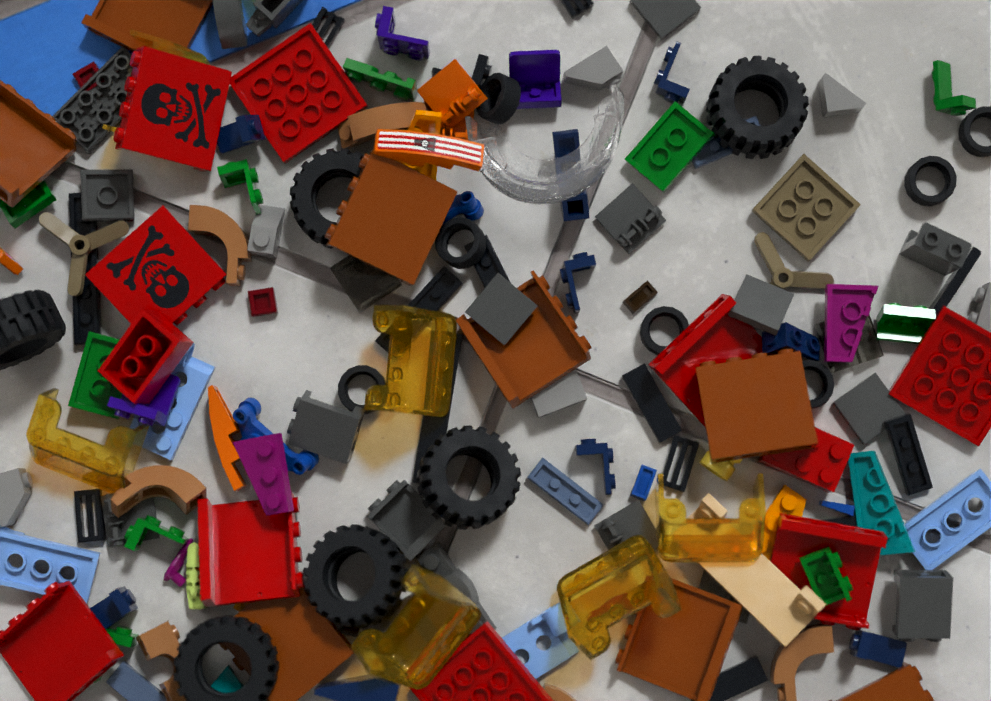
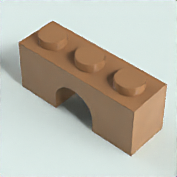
(163, 642)

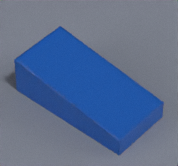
(643, 482)
(842, 508)

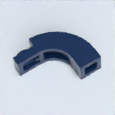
(576, 207)

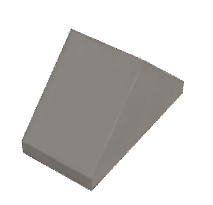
(837, 99)

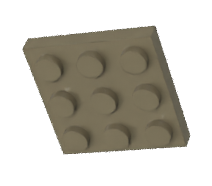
(806, 207)

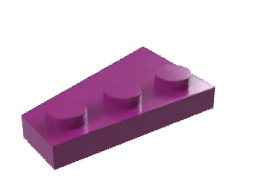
(844, 319)
(267, 471)

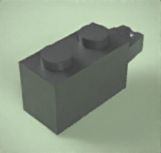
(269, 14)

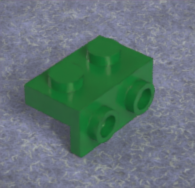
(29, 206)
(903, 323)
(825, 577)

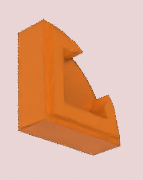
(8, 262)

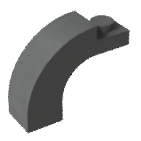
(230, 23)

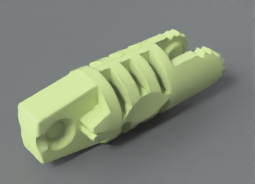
(193, 577)

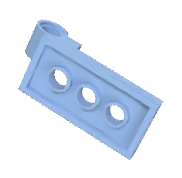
(187, 399)
(935, 516)
(55, 554)
(547, 623)

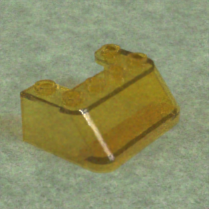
(417, 363)
(79, 457)
(612, 590)
(421, 634)

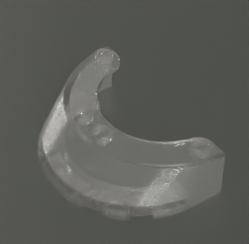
(552, 179)

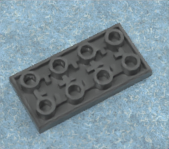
(101, 105)

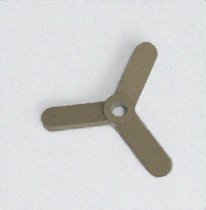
(72, 239)
(777, 267)

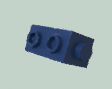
(670, 90)
(241, 133)
(579, 263)
(791, 338)
(590, 447)
(115, 607)
(877, 648)

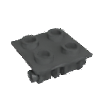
(630, 218)
(625, 524)
(117, 527)

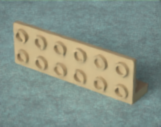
(761, 587)

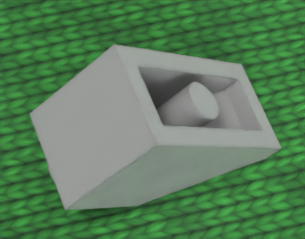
(595, 71)
(266, 232)
(14, 494)

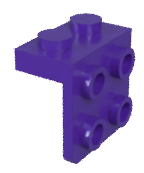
(394, 43)
(538, 77)
(148, 414)

